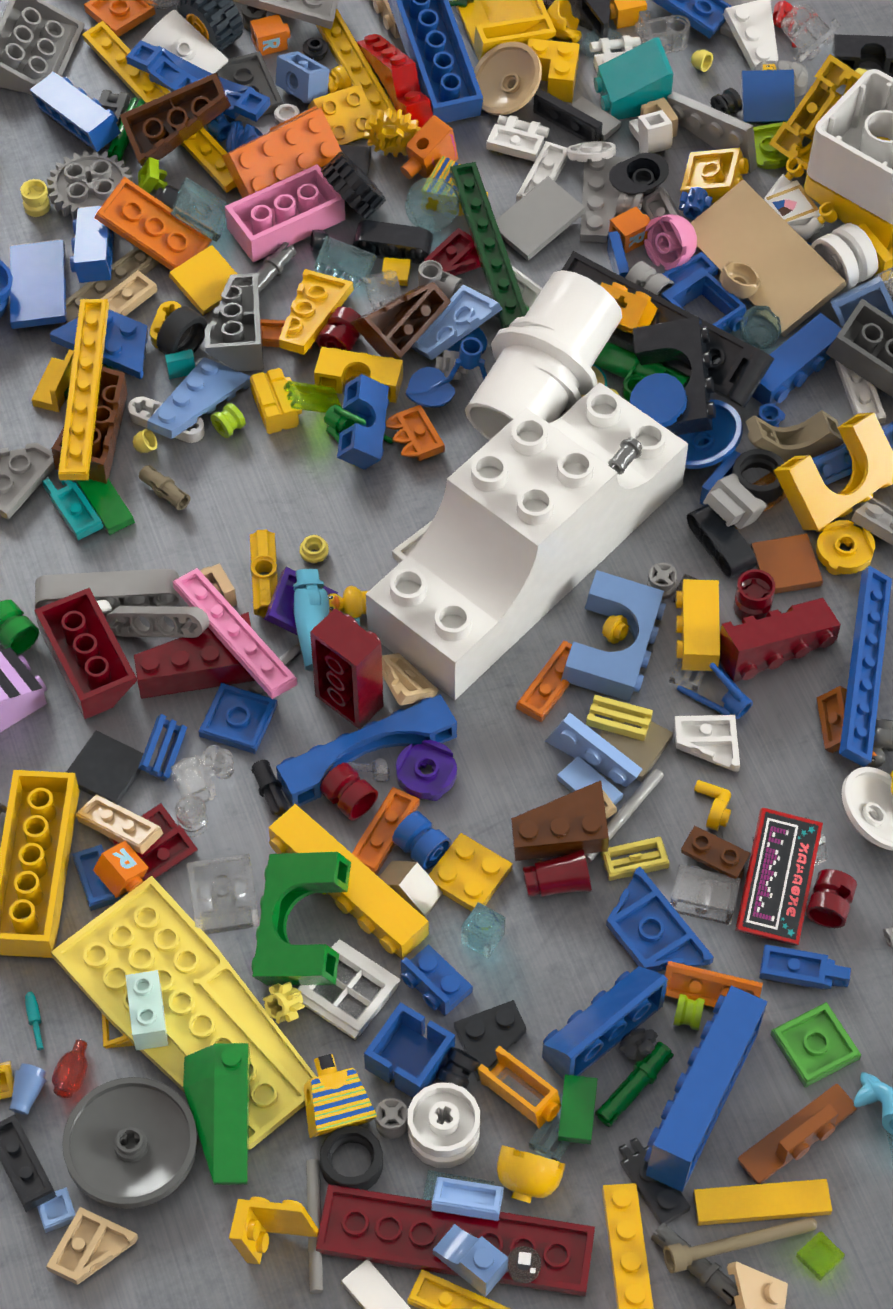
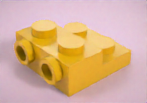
(715, 171)

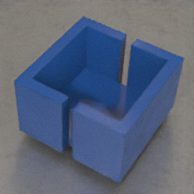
(405, 1054)

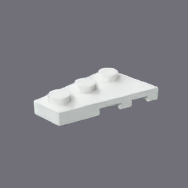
(753, 30)

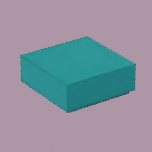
(180, 363)

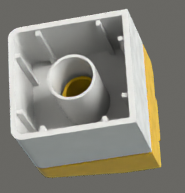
(854, 156)

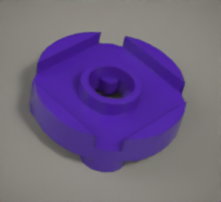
(431, 785)

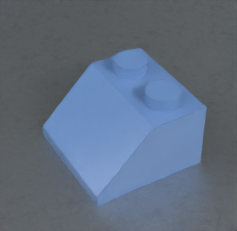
(871, 291)

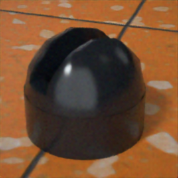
(317, 239)

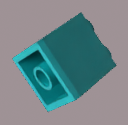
(634, 79)

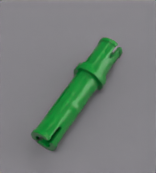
(121, 142)
(642, 1075)

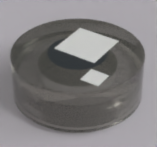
(524, 1264)

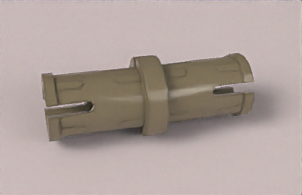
(164, 487)

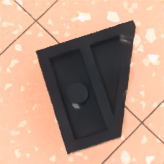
(488, 1030)

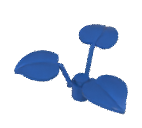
(431, 388)

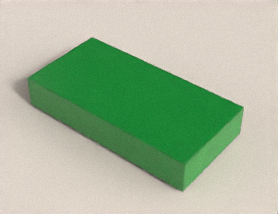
(577, 1109)

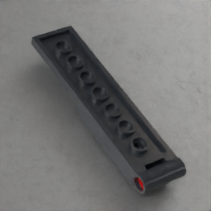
(740, 363)

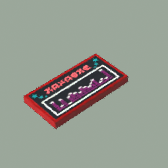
(779, 876)

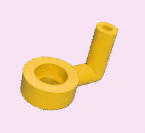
(719, 814)

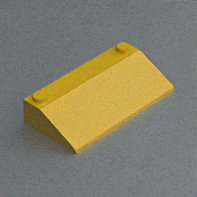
(503, 21)

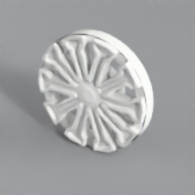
(591, 150)

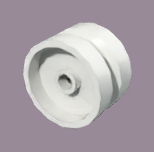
(848, 253)
(443, 1125)

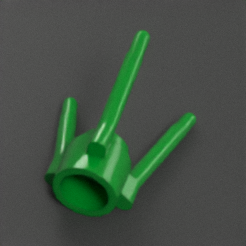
(340, 419)

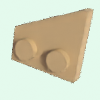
(405, 680)
(89, 1246)
(757, 1288)

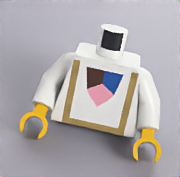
(796, 206)

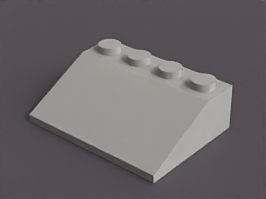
(34, 42)

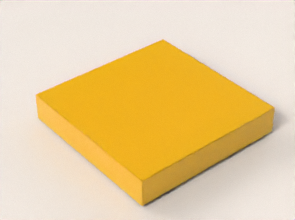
(203, 278)

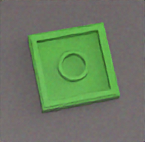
(815, 1044)

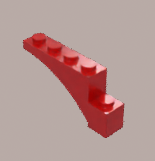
(398, 76)

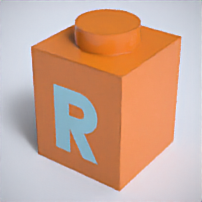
(269, 34)
(631, 227)
(120, 869)

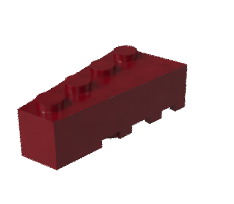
(776, 638)

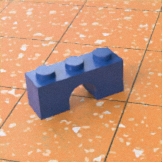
(361, 443)

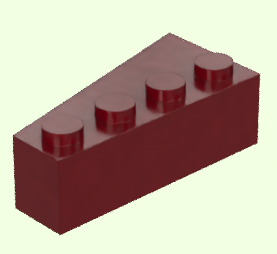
(188, 666)

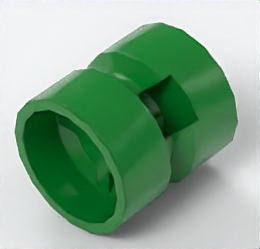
(15, 629)

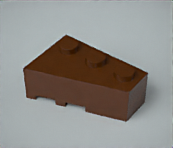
(402, 321)
(563, 826)

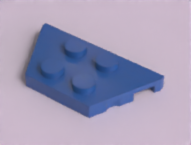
(123, 342)
(653, 928)

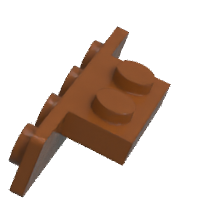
(797, 1134)

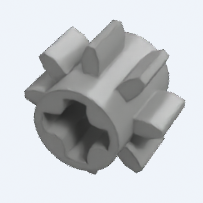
(447, 363)

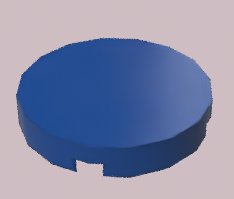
(660, 398)

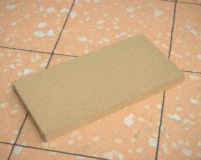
(752, 232)

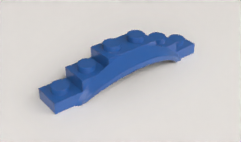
(174, 73)

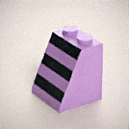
(19, 689)

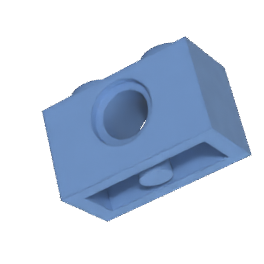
(301, 76)

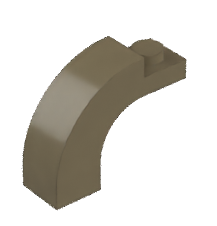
(807, 438)

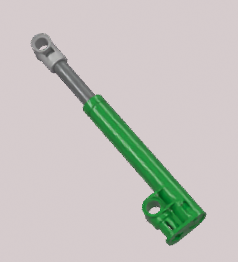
(611, 358)

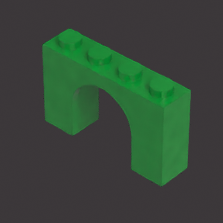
(288, 881)

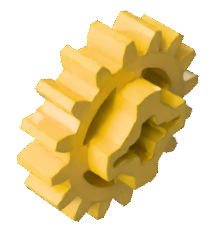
(390, 131)

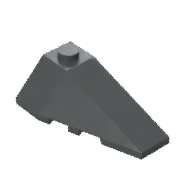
(236, 325)

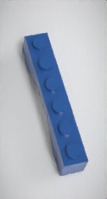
(424, 721)

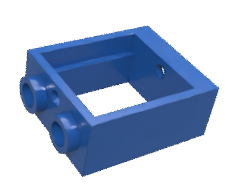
(705, 284)

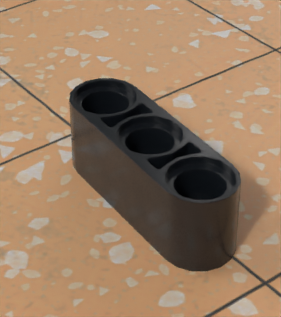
(393, 240)
(721, 542)

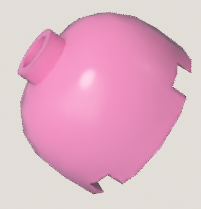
(670, 241)

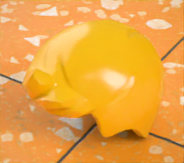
(564, 21)

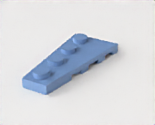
(197, 395)

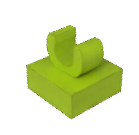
(151, 176)

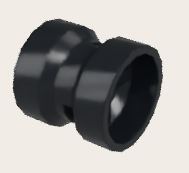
(458, 1068)

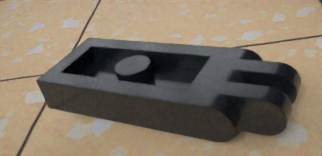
(661, 1199)

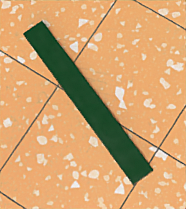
(488, 242)

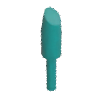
(34, 1017)

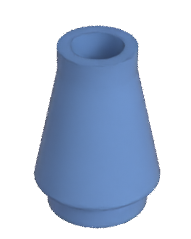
(26, 1087)

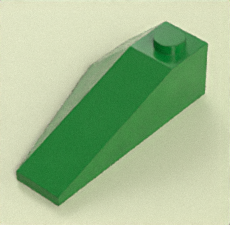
(219, 1100)

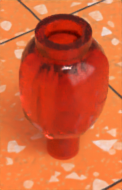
(70, 1070)

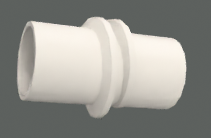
(546, 354)

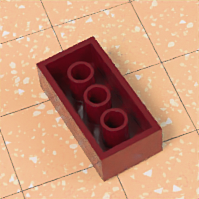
(347, 667)

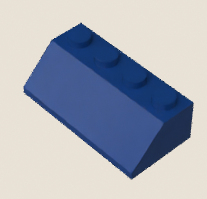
(605, 1022)

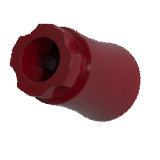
(558, 875)

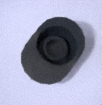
(639, 174)

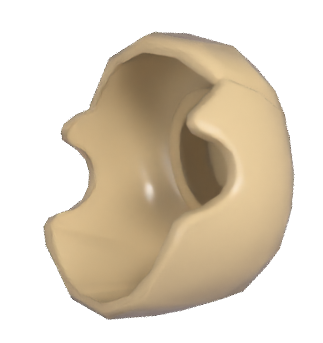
(739, 279)

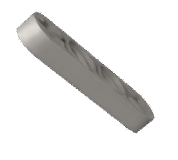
(158, 626)

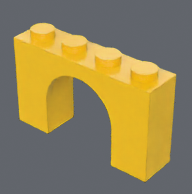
(871, 470)

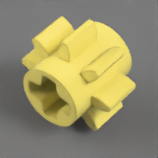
(283, 1002)

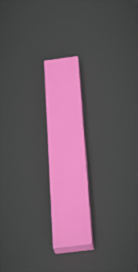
(236, 634)

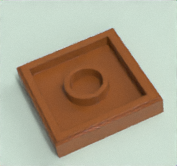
(789, 562)

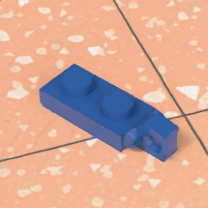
(802, 968)

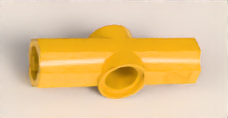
(263, 560)

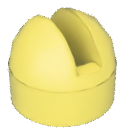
(702, 60)
(145, 441)

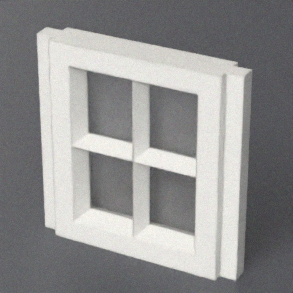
(358, 994)

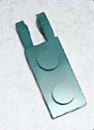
(74, 508)

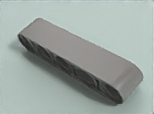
(120, 588)

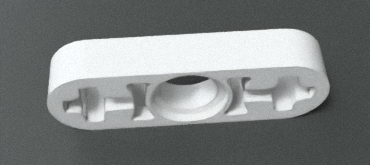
(151, 406)

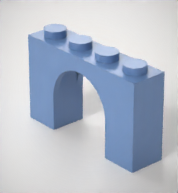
(617, 672)

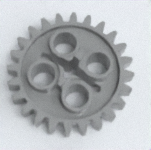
(85, 181)

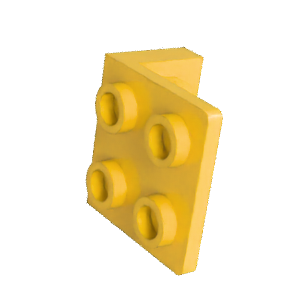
(345, 113)
(258, 1216)

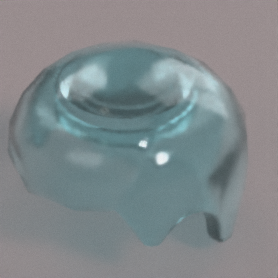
(760, 327)

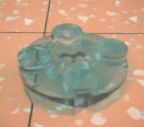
(446, 209)

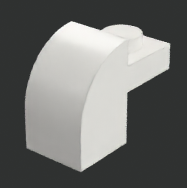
(652, 132)

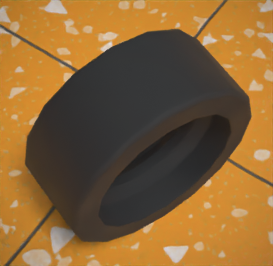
(181, 331)
(759, 459)
(346, 1135)

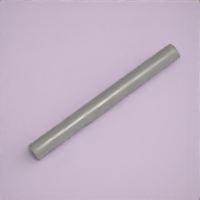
(630, 806)
(314, 1211)

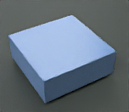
(57, 1211)

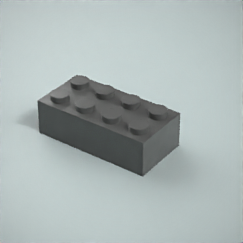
(867, 346)

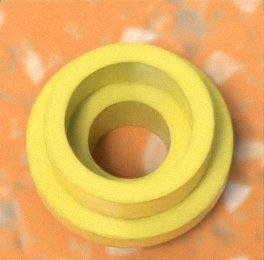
(314, 542)

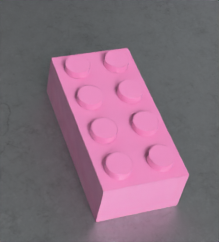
(284, 213)

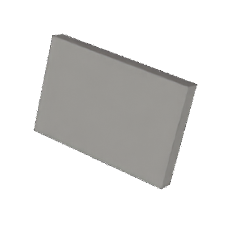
(539, 218)

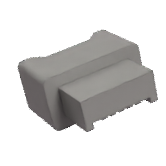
(734, 502)

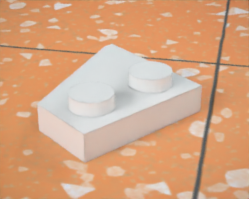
(709, 738)

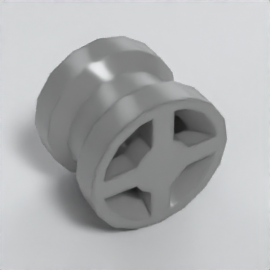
(628, 201)
(665, 574)
(391, 1110)

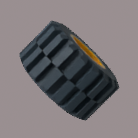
(214, 19)

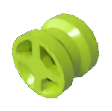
(228, 420)
(689, 1012)

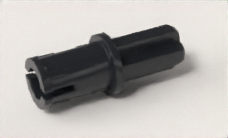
(270, 787)

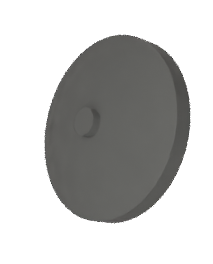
(130, 1142)

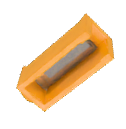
(521, 1088)

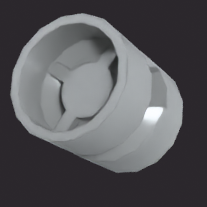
(646, 277)

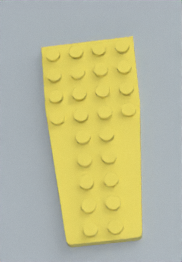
(200, 995)

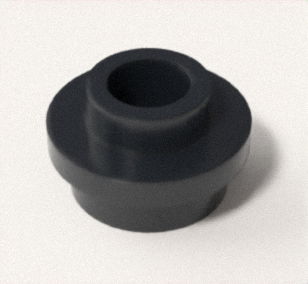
(315, 48)

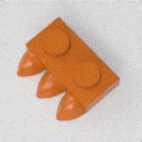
(417, 432)

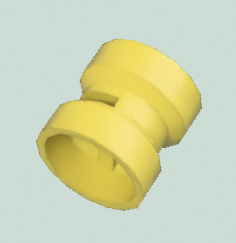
(35, 198)

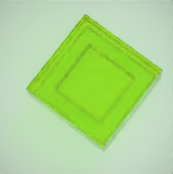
(820, 1255)

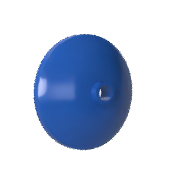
(714, 445)

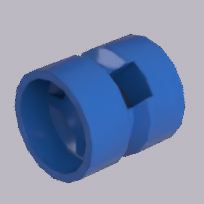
(423, 841)

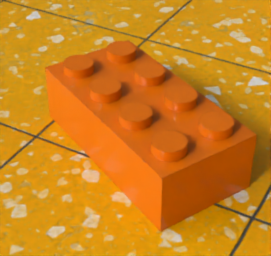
(282, 153)

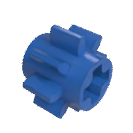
(694, 202)

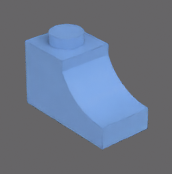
(472, 1259)

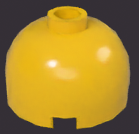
(528, 1174)

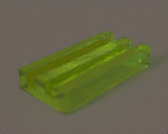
(311, 396)

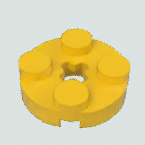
(840, 561)

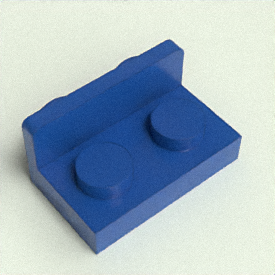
(435, 979)

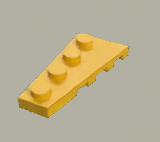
(315, 302)

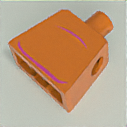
(428, 146)

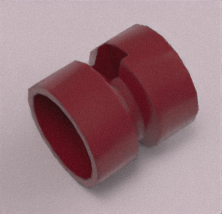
(339, 331)
(754, 594)
(353, 795)
(831, 898)

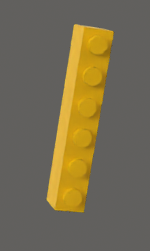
(368, 897)

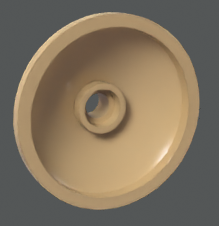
(506, 67)

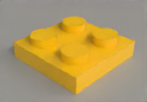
(470, 872)

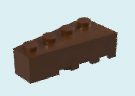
(173, 118)
(109, 416)

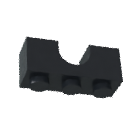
(862, 48)

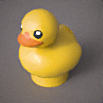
(351, 603)

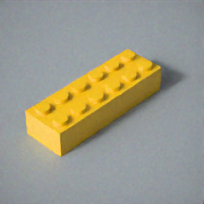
(35, 860)

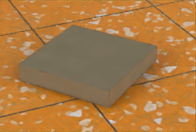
(644, 752)

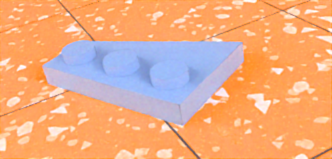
(460, 317)
(579, 740)

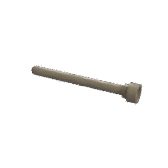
(680, 1256)

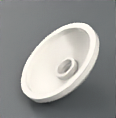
(870, 805)

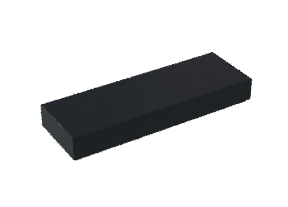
(567, 116)
(23, 1165)

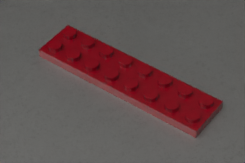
(406, 1230)

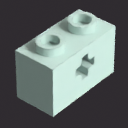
(146, 1010)

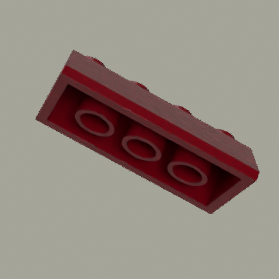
(86, 652)

